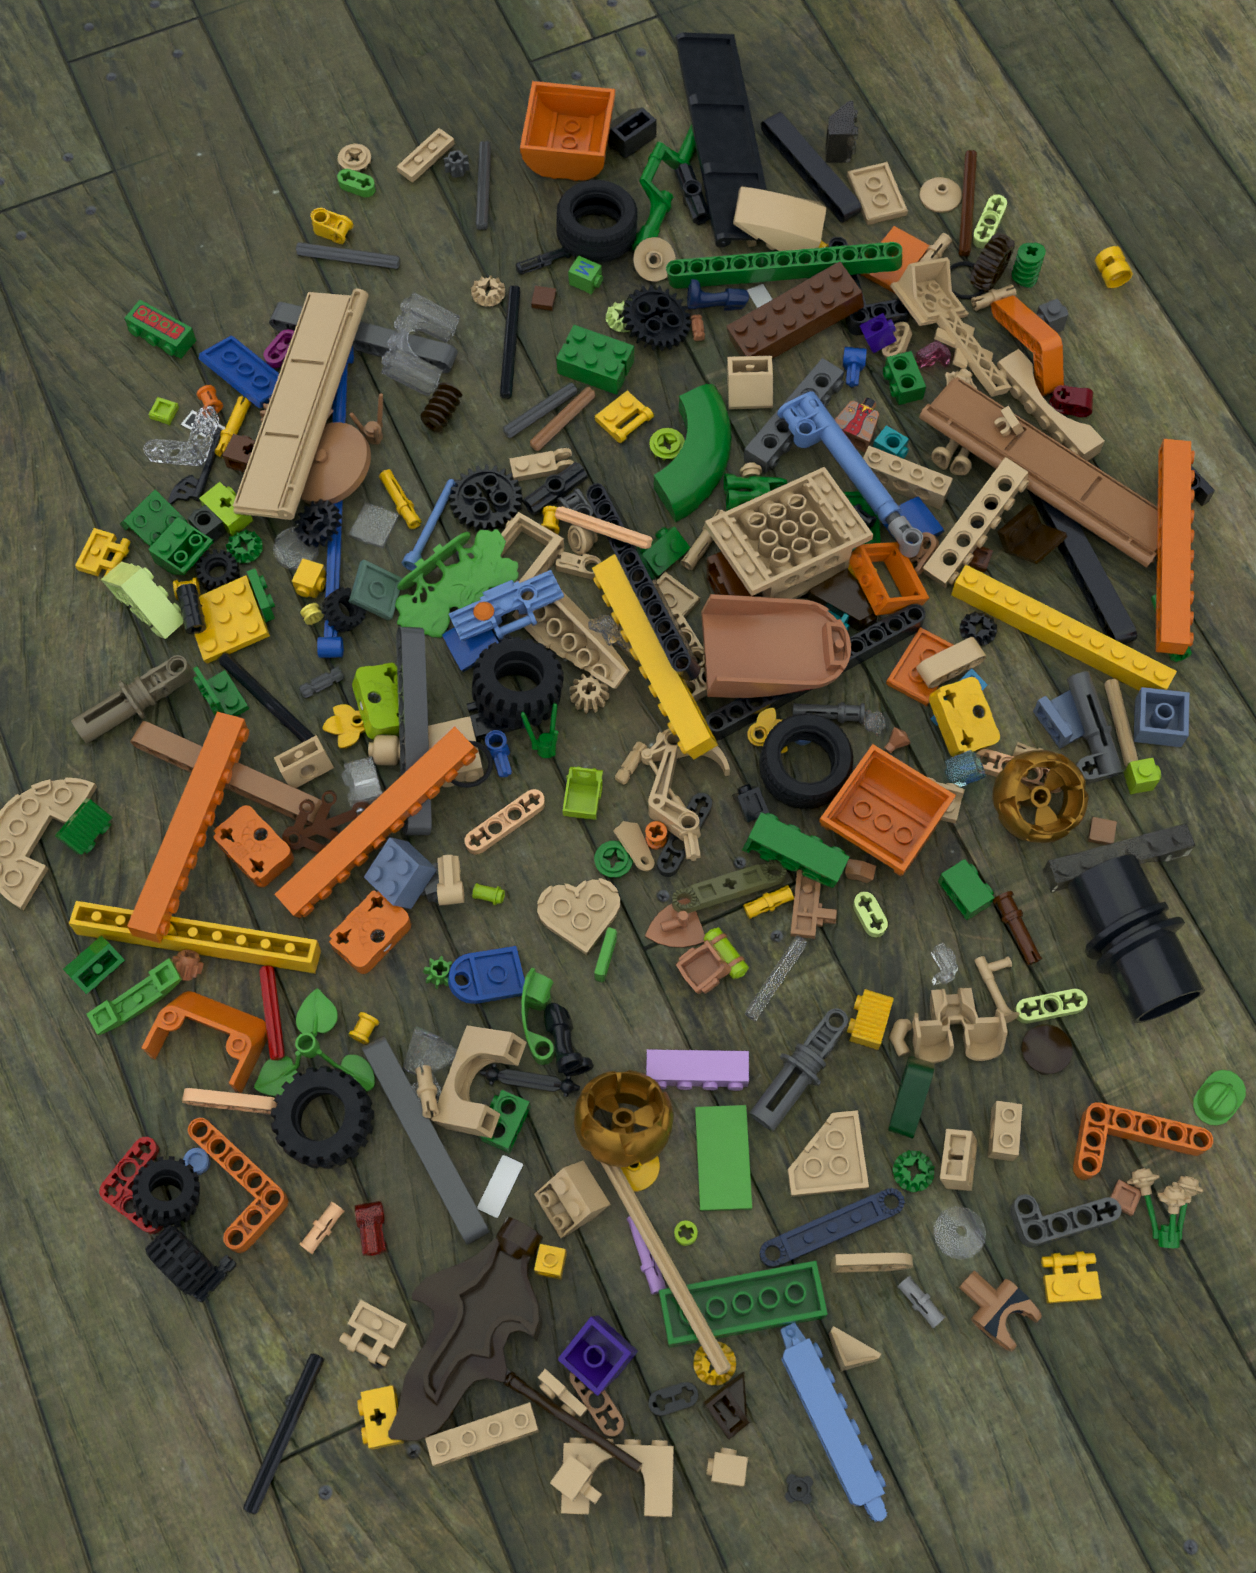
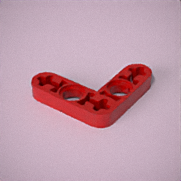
(124, 1191)

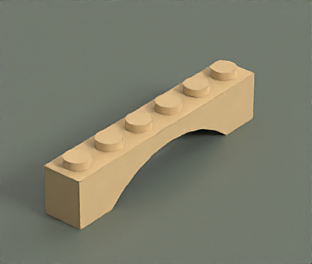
(1073, 435)

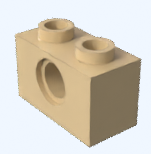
(304, 762)
(1005, 1131)

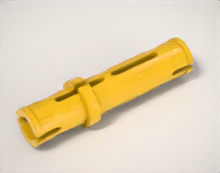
(233, 425)
(403, 505)

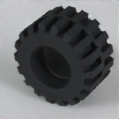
(166, 1173)
(180, 1260)

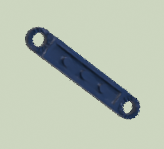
(831, 1227)

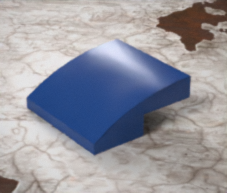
(919, 517)
(468, 651)

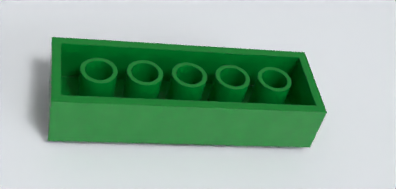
(748, 1303)

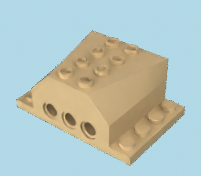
(790, 536)

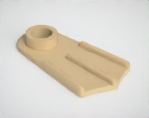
(635, 844)

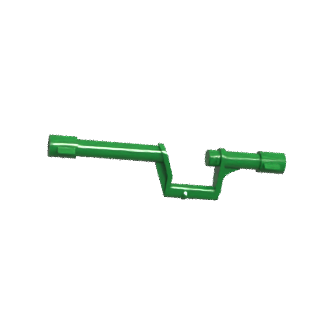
(662, 199)

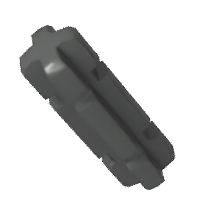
(321, 682)

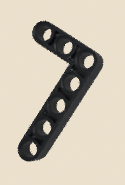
(892, 309)

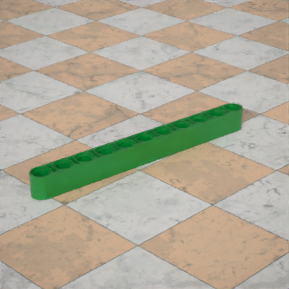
(798, 264)

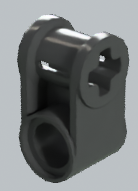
(576, 502)

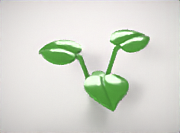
(314, 1016)

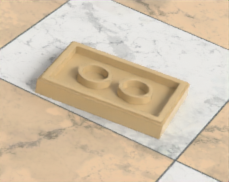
(877, 193)

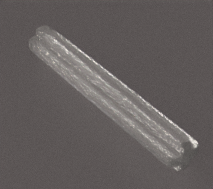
(775, 978)

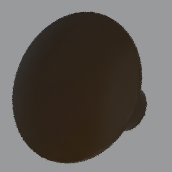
(1047, 1049)

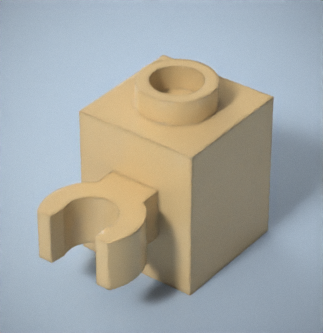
(573, 1479)

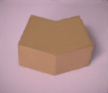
(860, 870)

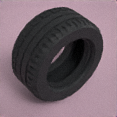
(596, 198)
(807, 728)

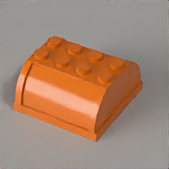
(567, 130)
(887, 809)

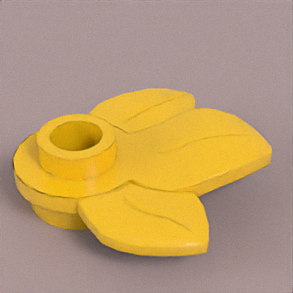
(765, 722)
(344, 726)

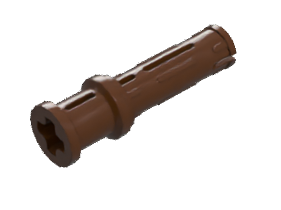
(1013, 917)

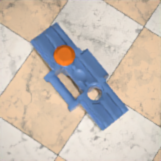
(503, 599)

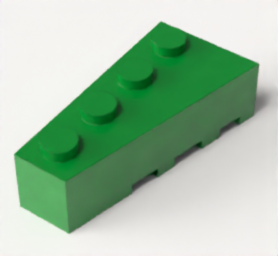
(796, 850)

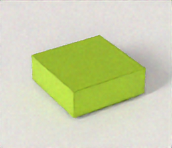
(163, 410)

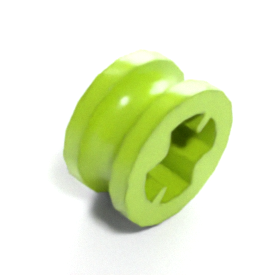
(688, 1225)

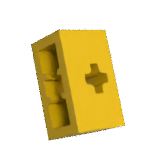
(386, 1402)

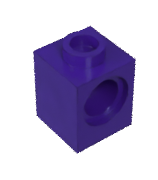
(879, 332)

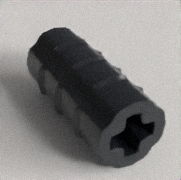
(191, 609)

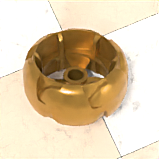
(1010, 790)
(621, 1145)

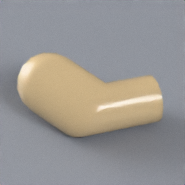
(898, 1035)

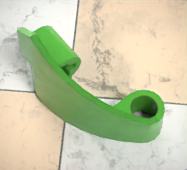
(536, 996)

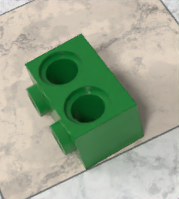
(907, 376)
(510, 1122)

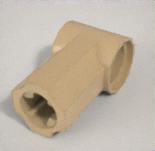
(450, 886)

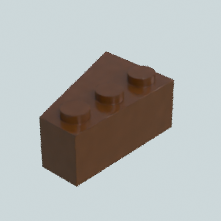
(723, 578)

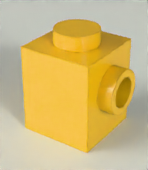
(309, 579)

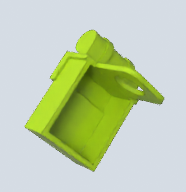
(583, 792)

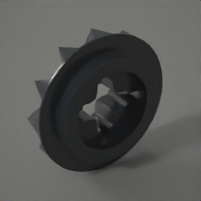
(984, 636)

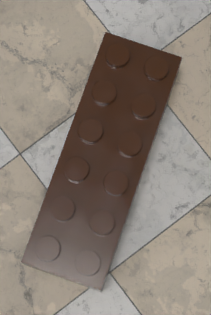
(797, 314)

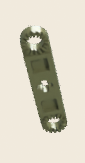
(714, 891)

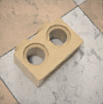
(958, 1159)

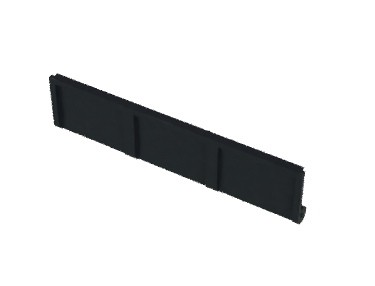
(720, 126)

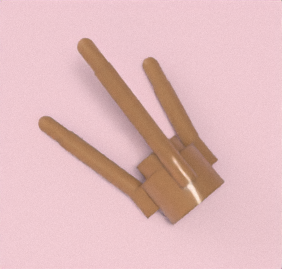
(372, 429)

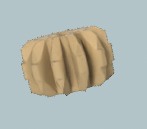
(580, 693)

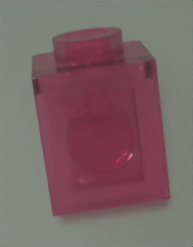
(931, 353)

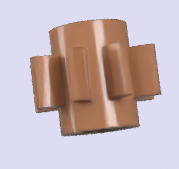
(188, 964)

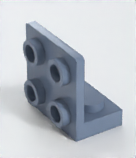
(1060, 718)

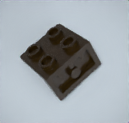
(1028, 538)

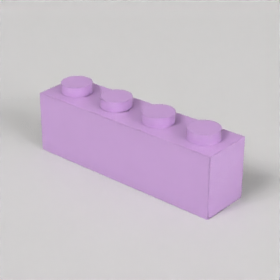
(699, 1068)

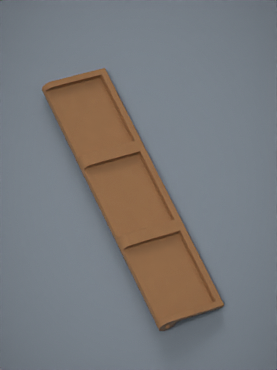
(1053, 470)

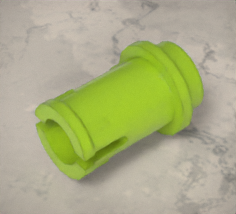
(488, 893)

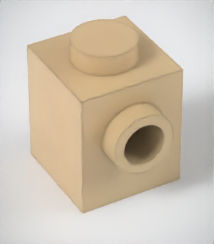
(727, 1468)

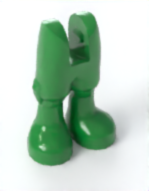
(757, 484)

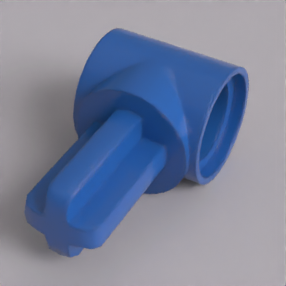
(853, 363)
(500, 753)

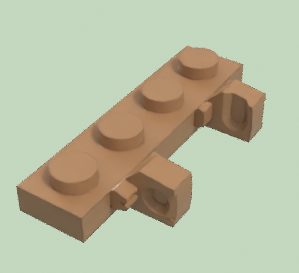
(807, 909)

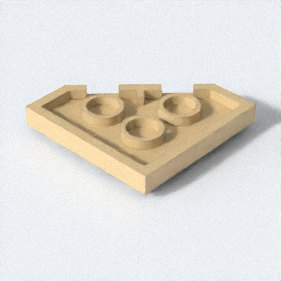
(831, 1159)

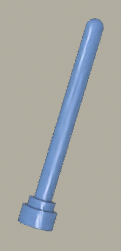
(413, 556)

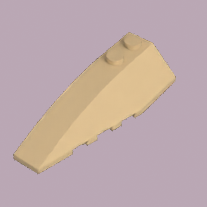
(566, 631)

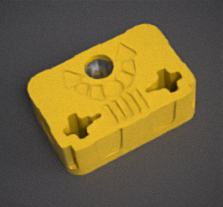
(957, 718)

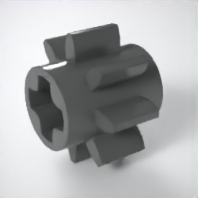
(456, 163)

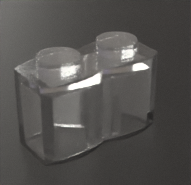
(363, 781)

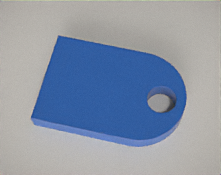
(489, 974)

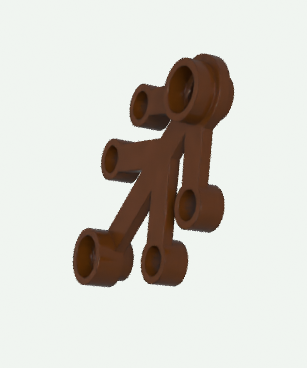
(321, 825)

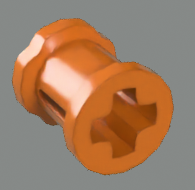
(210, 398)
(660, 840)

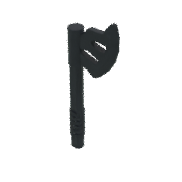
(200, 484)

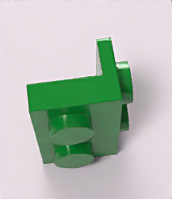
(665, 550)
(265, 601)

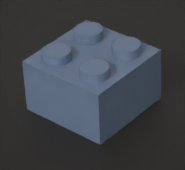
(1161, 717)
(400, 873)

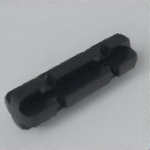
(226, 1264)

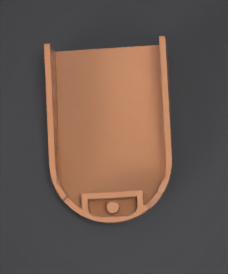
(770, 646)

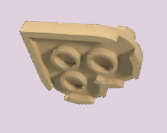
(580, 912)

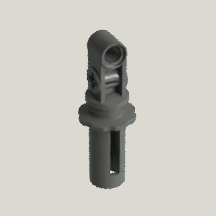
(805, 1062)

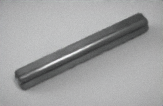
(540, 410)

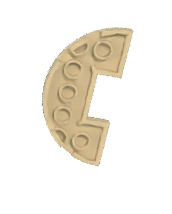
(22, 826)

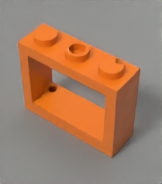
(900, 570)

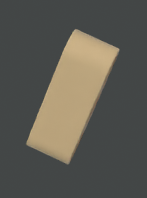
(951, 662)

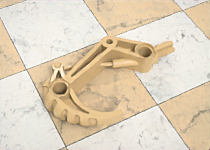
(673, 812)

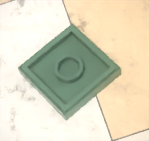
(375, 590)

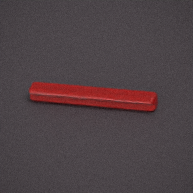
(272, 1013)

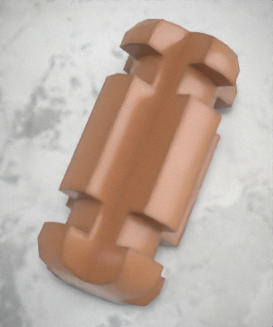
(697, 327)

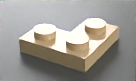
(554, 1388)

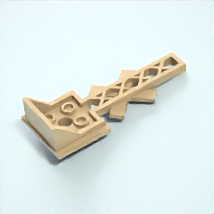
(929, 299)

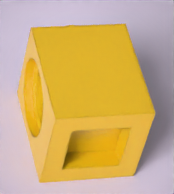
(550, 1261)

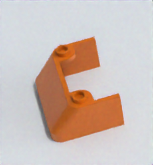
(246, 1031)

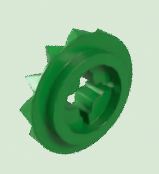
(253, 543)
(607, 851)
(902, 1175)

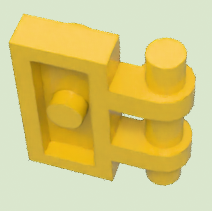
(97, 550)
(1071, 1286)

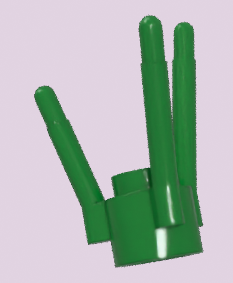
(546, 742)

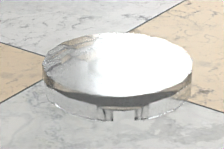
(291, 550)

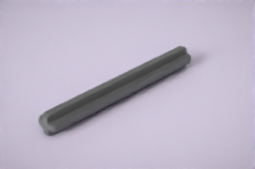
(483, 185)
(348, 255)

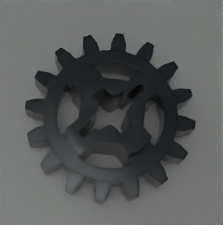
(318, 523)

